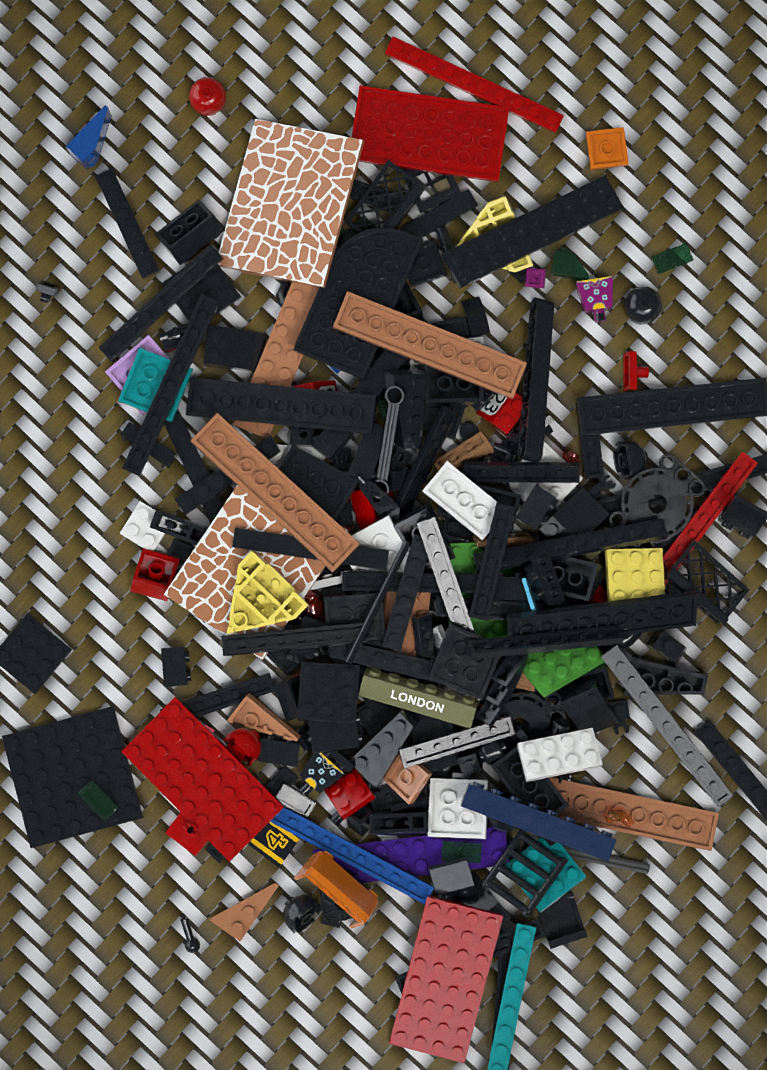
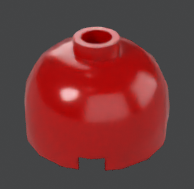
(207, 96)
(244, 744)

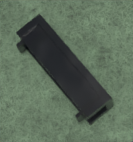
(159, 451)

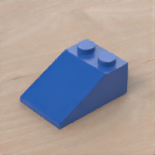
(89, 141)

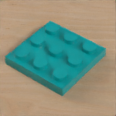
(145, 380)
(567, 879)

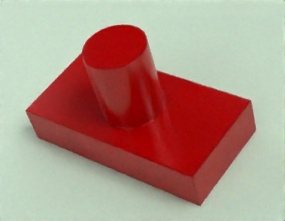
(632, 371)

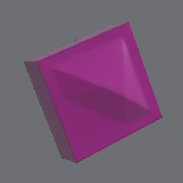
(535, 278)

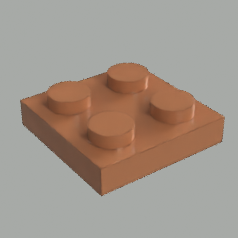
(407, 781)

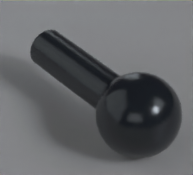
(192, 945)

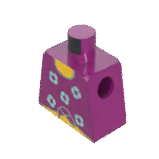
(596, 296)

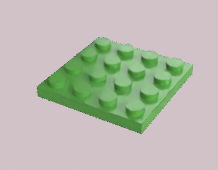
(557, 668)

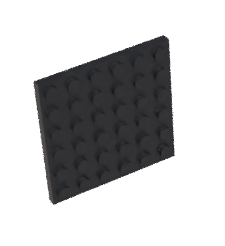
(57, 762)

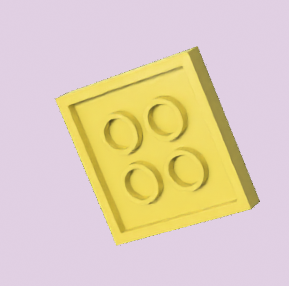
(634, 573)

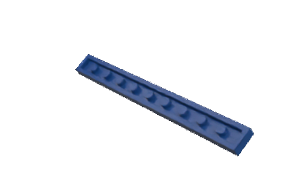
(353, 854)

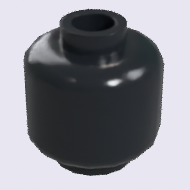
(492, 751)

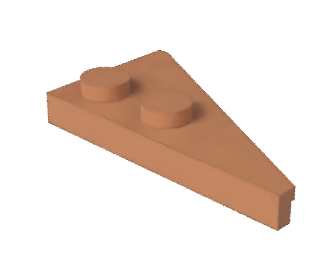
(259, 717)
(241, 916)

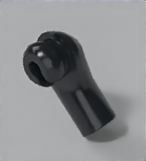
(282, 292)

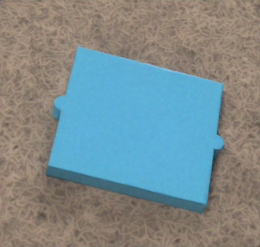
(531, 599)

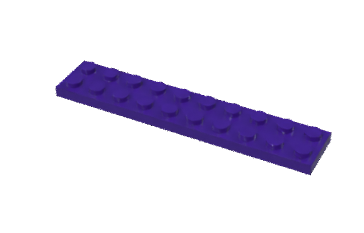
(421, 852)

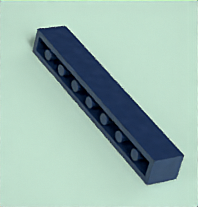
(538, 822)

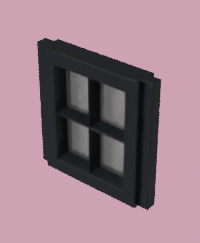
(438, 188)

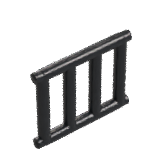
(549, 878)

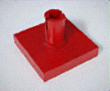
(186, 834)

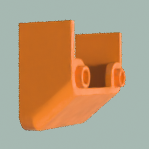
(339, 887)

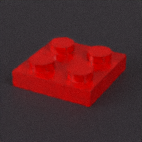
(349, 794)

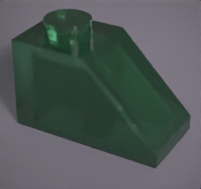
(567, 266)

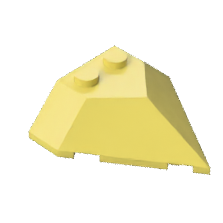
(494, 215)
(262, 596)

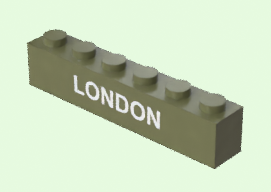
(418, 697)

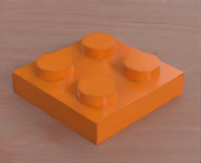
(607, 148)

